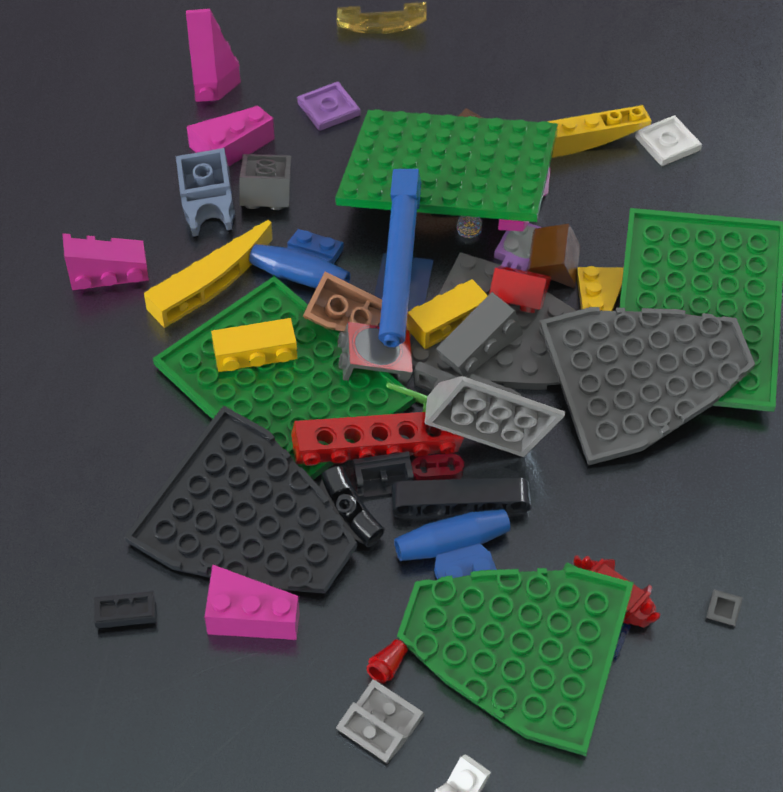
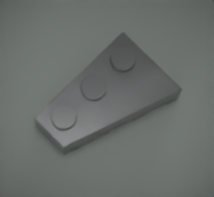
(480, 336)

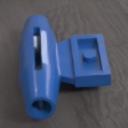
(302, 260)
(455, 542)

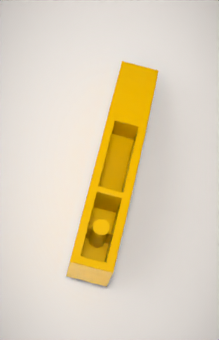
(597, 129)
(204, 278)

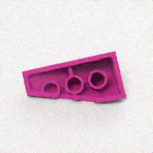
(212, 61)

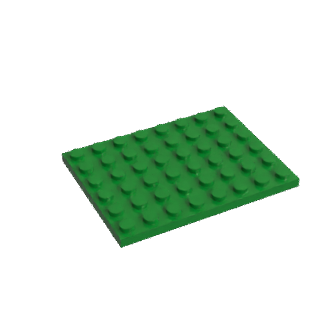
(463, 164)
(717, 270)
(279, 391)

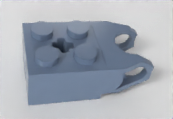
(205, 188)

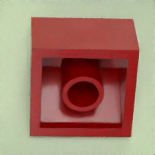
(520, 287)

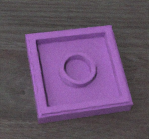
(328, 106)

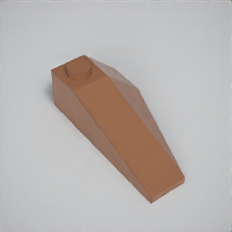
(340, 302)

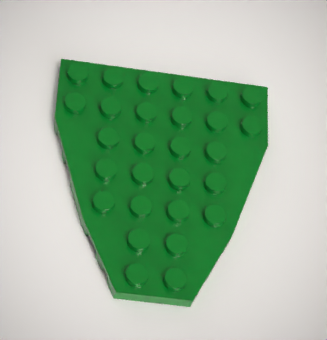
(523, 645)

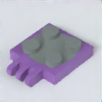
(515, 248)

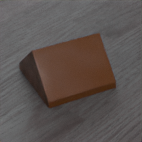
(555, 253)

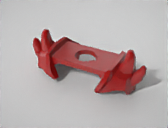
(641, 609)

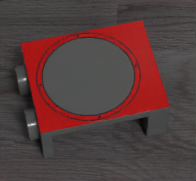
(365, 351)

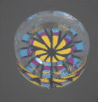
(469, 226)

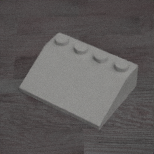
(489, 415)

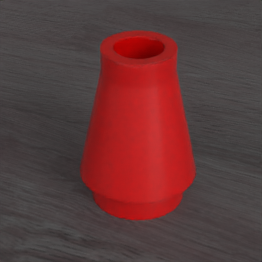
(386, 662)

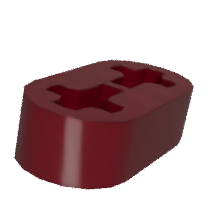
(437, 467)

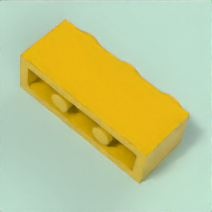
(444, 313)
(254, 345)

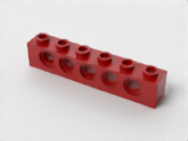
(362, 430)

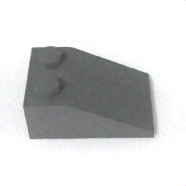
(265, 181)

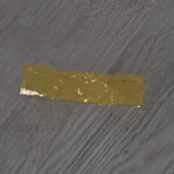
(382, 22)

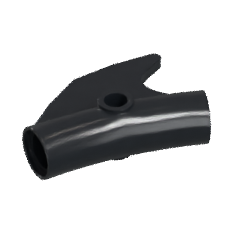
(349, 507)

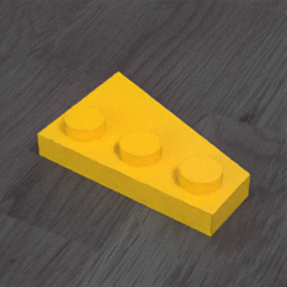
(599, 286)

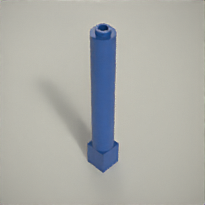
(398, 268)

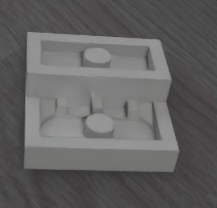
(380, 721)

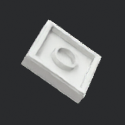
(668, 140)

